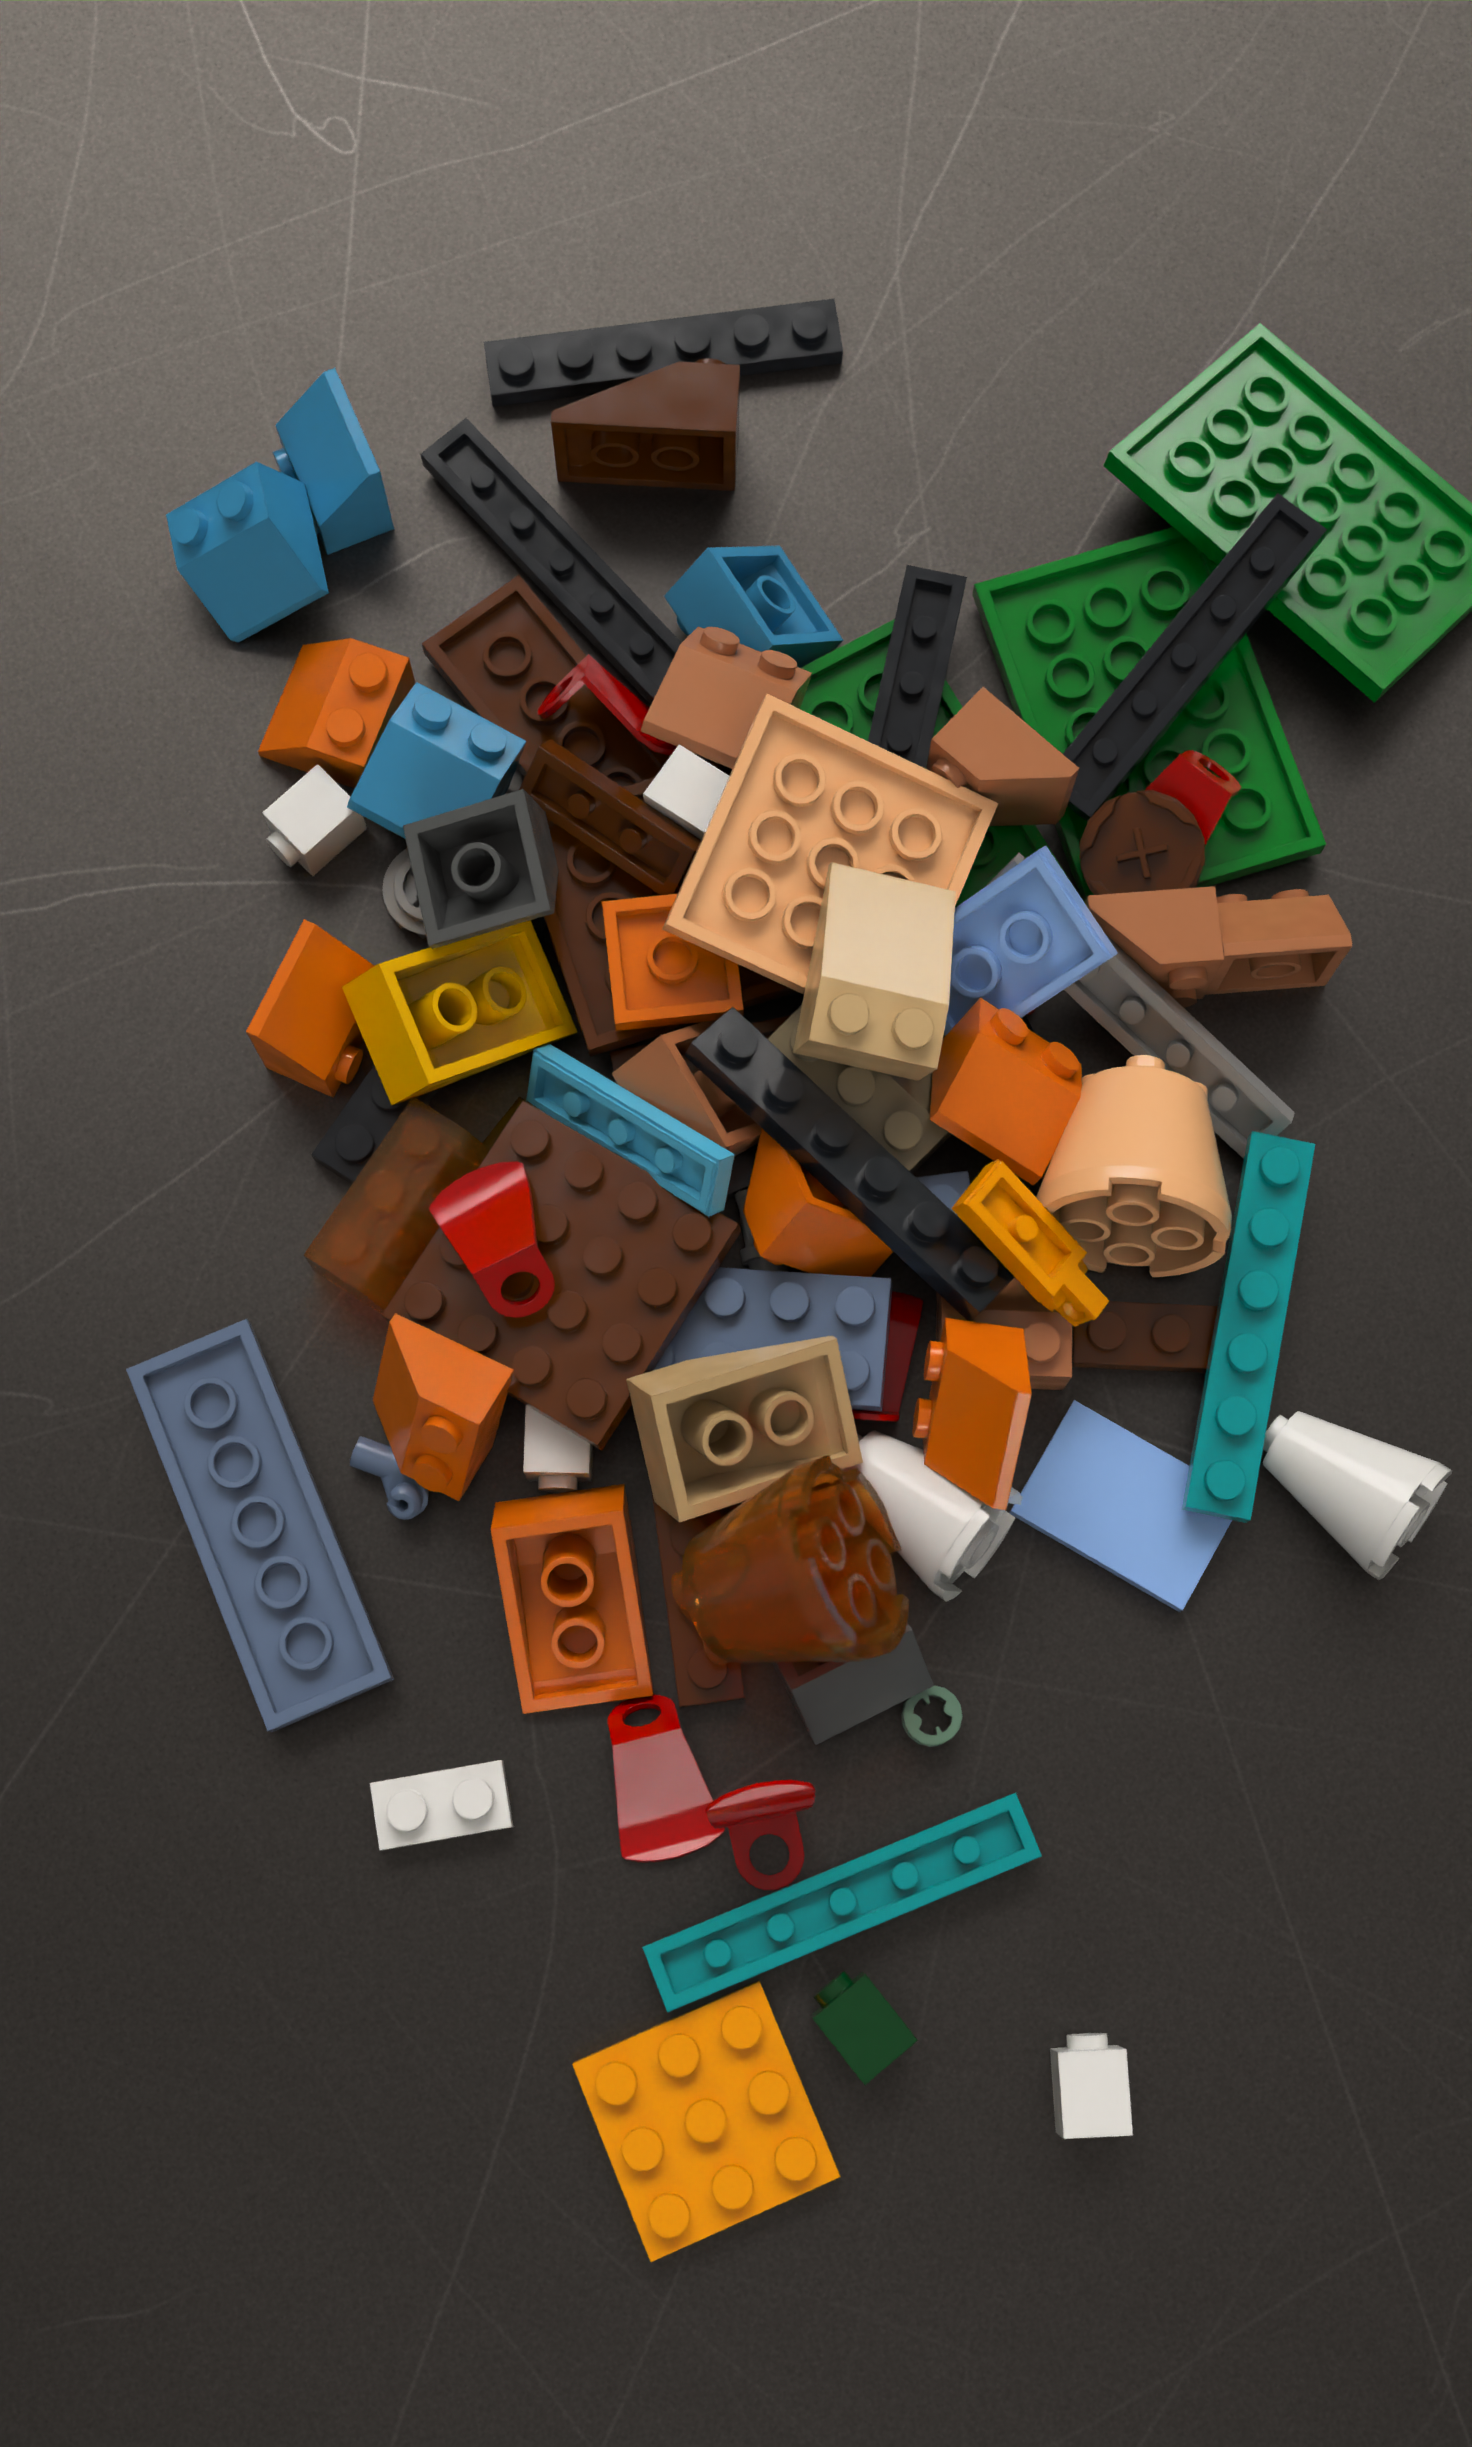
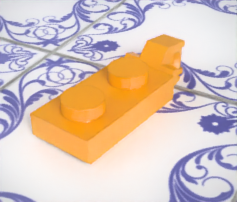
(1030, 1243)

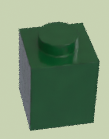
(861, 2024)

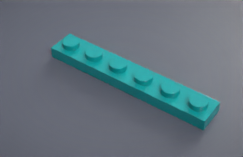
(1248, 1327)
(841, 1902)

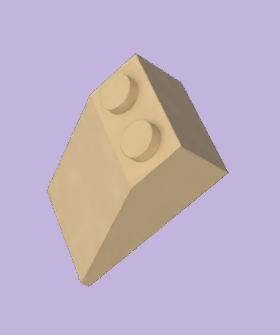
(878, 974)
(740, 1421)

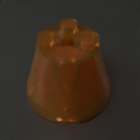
(797, 1573)

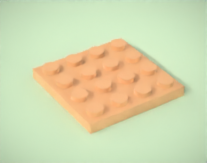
(792, 808)

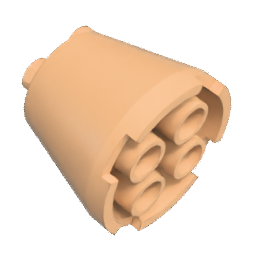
(1141, 1172)

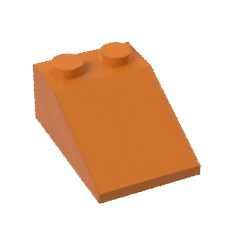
(572, 1598)

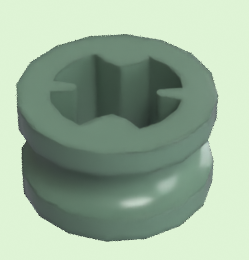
(950, 1709)

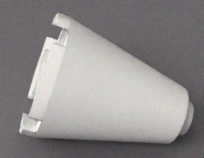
(1355, 1485)
(933, 1519)

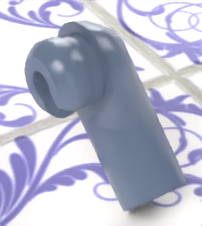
(403, 1493)

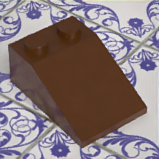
(655, 430)

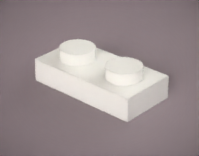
(441, 1805)

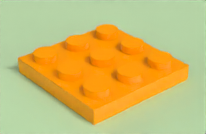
(705, 2120)

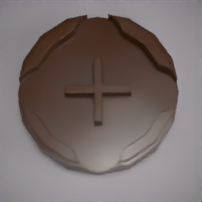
(1142, 845)

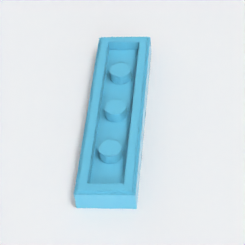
(632, 1128)

